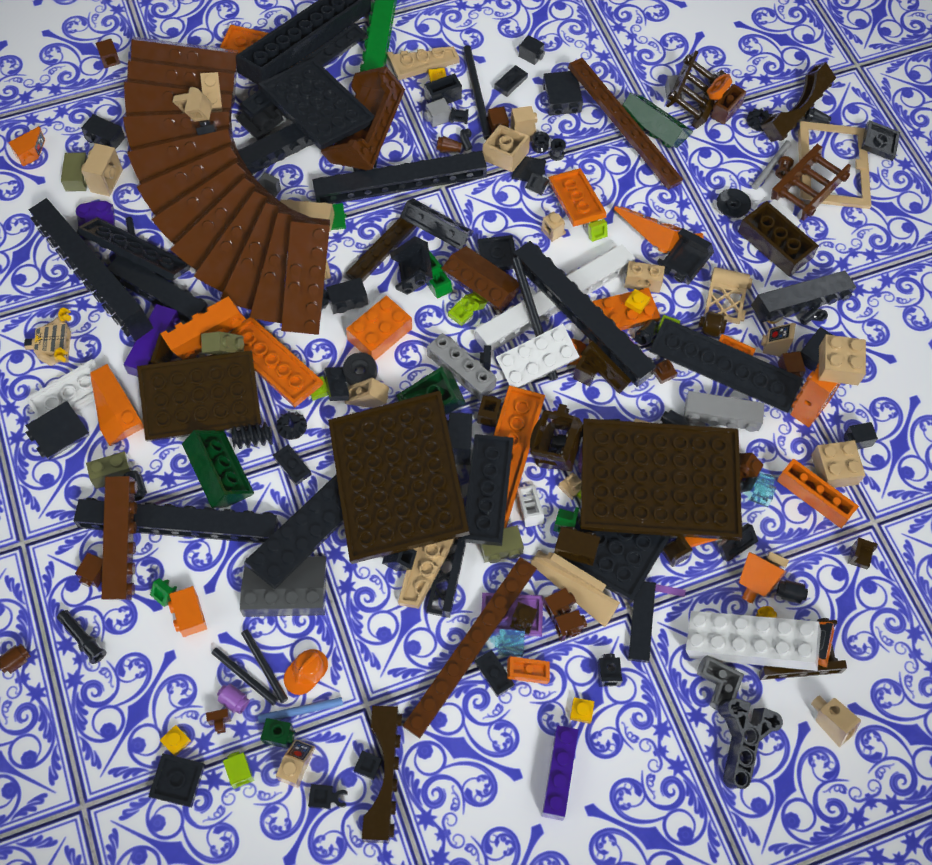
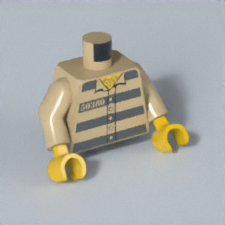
(52, 340)

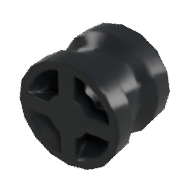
(539, 138)

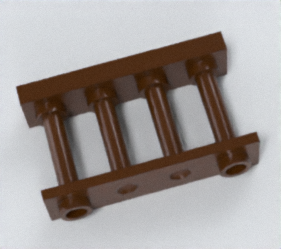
(793, 177)

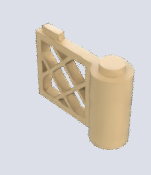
(732, 283)

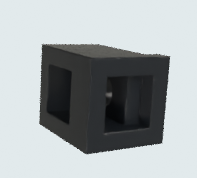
(606, 677)

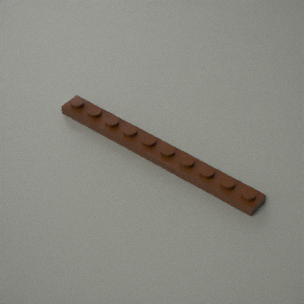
(625, 123)
(469, 648)

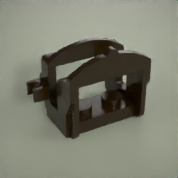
(542, 437)

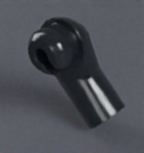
(464, 138)
(814, 314)
(748, 484)

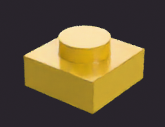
(435, 74)
(637, 301)
(582, 710)
(175, 740)

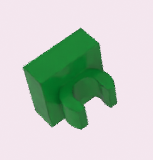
(161, 590)

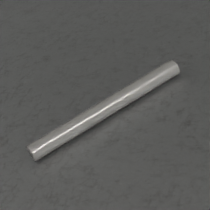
(771, 165)

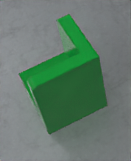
(565, 518)

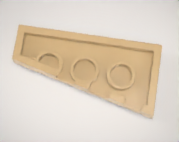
(419, 62)
(424, 571)

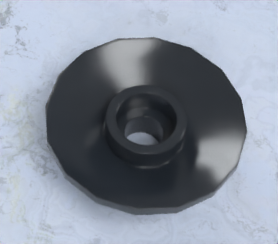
(736, 198)

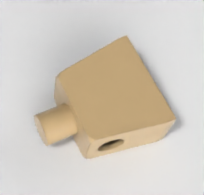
(836, 720)

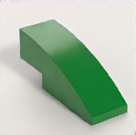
(440, 284)

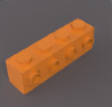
(817, 493)

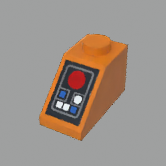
(28, 146)

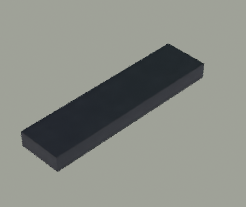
(642, 623)

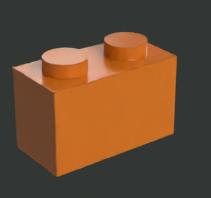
(187, 611)

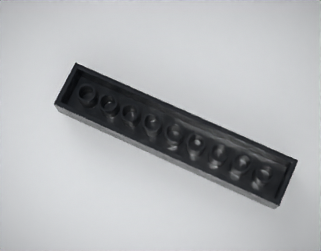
(299, 37)
(91, 270)

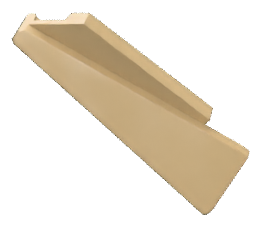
(584, 587)

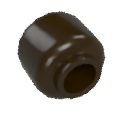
(712, 324)

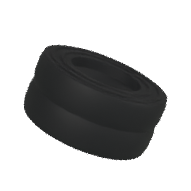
(359, 360)

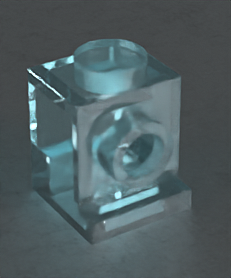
(763, 490)

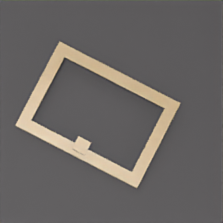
(860, 164)

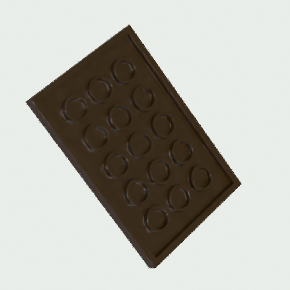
(198, 395)

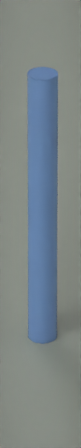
(301, 709)

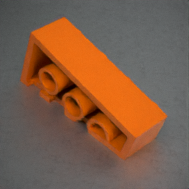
(186, 338)

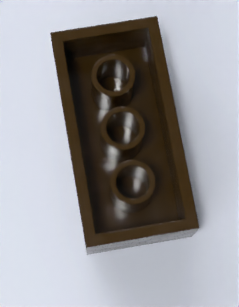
(778, 238)

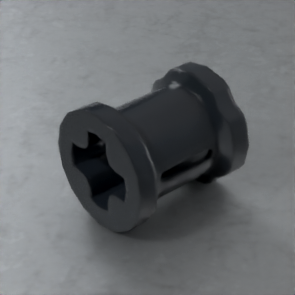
(459, 115)
(557, 146)

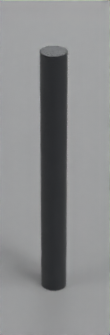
(264, 666)
(244, 676)

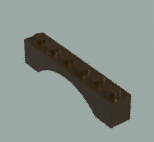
(816, 82)
(377, 821)

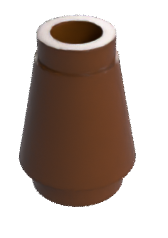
(448, 145)

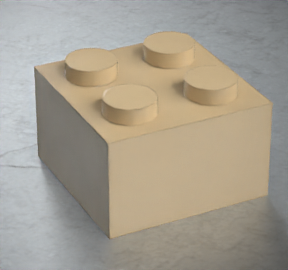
(506, 148)
(102, 169)
(842, 360)
(838, 464)

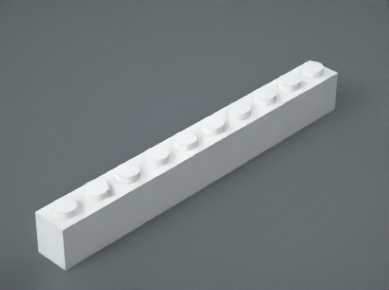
(588, 278)

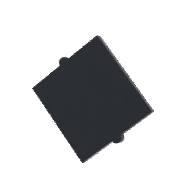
(527, 167)

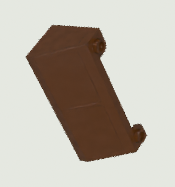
(381, 96)

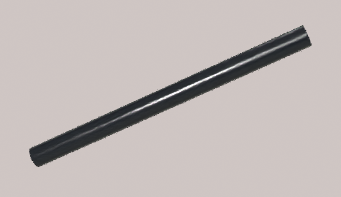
(477, 92)
(530, 305)

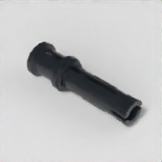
(85, 642)

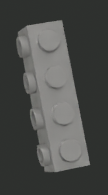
(465, 369)
(724, 411)

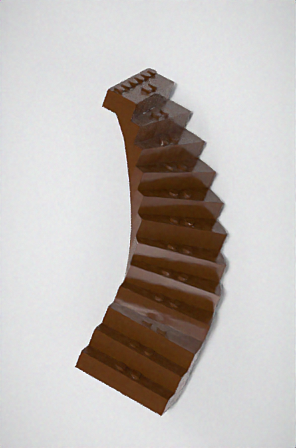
(208, 197)

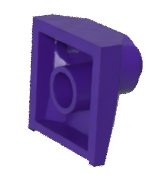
(89, 211)

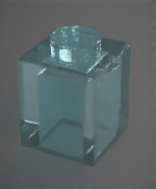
(510, 643)

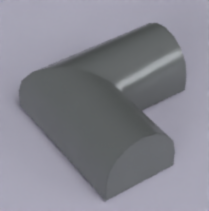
(726, 679)

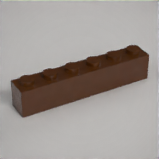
(118, 538)

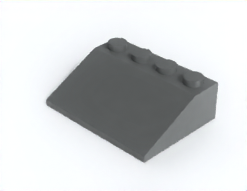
(298, 595)

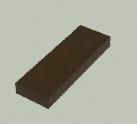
(606, 367)

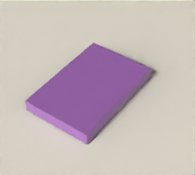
(534, 601)

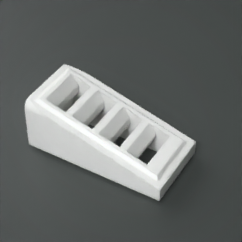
(531, 517)

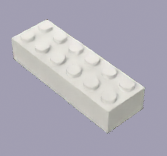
(754, 640)

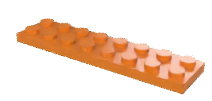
(517, 420)

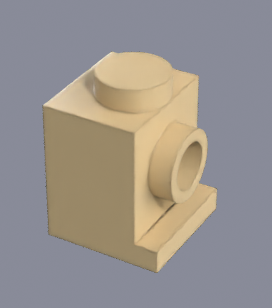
(555, 223)

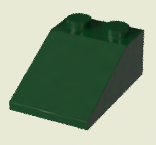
(438, 380)

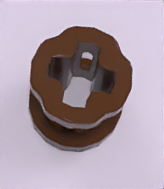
(784, 167)

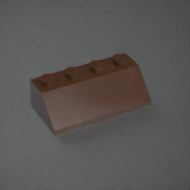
(481, 278)

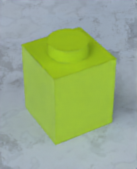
(238, 769)

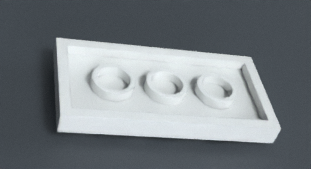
(537, 357)
(72, 387)

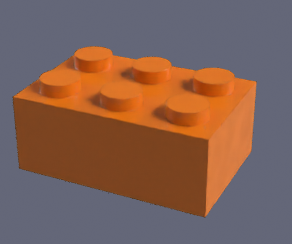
(379, 328)

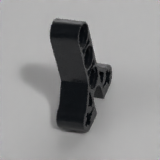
(761, 724)

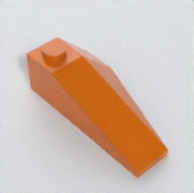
(660, 235)
(114, 410)

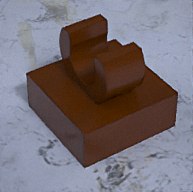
(665, 371)
(218, 719)

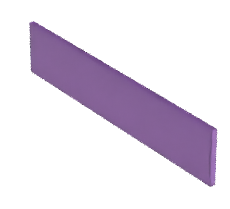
(670, 590)

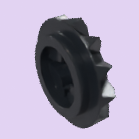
(753, 118)
(299, 428)

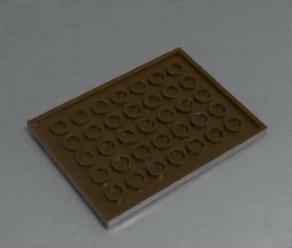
(397, 478)
(660, 479)

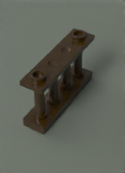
(705, 104)
(833, 667)

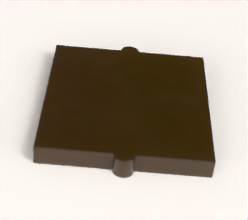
(162, 352)

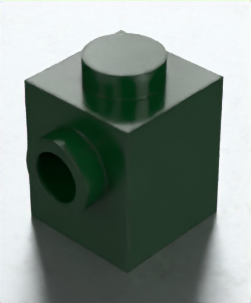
(277, 733)

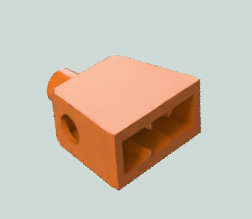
(759, 577)

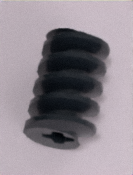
(252, 435)

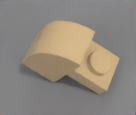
(194, 104)

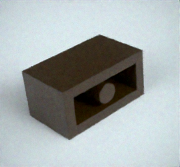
(577, 545)

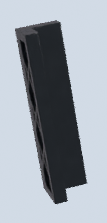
(436, 223)
(452, 582)

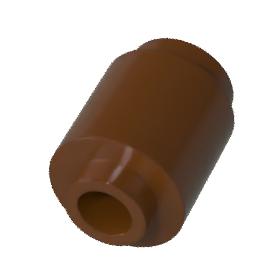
(14, 658)

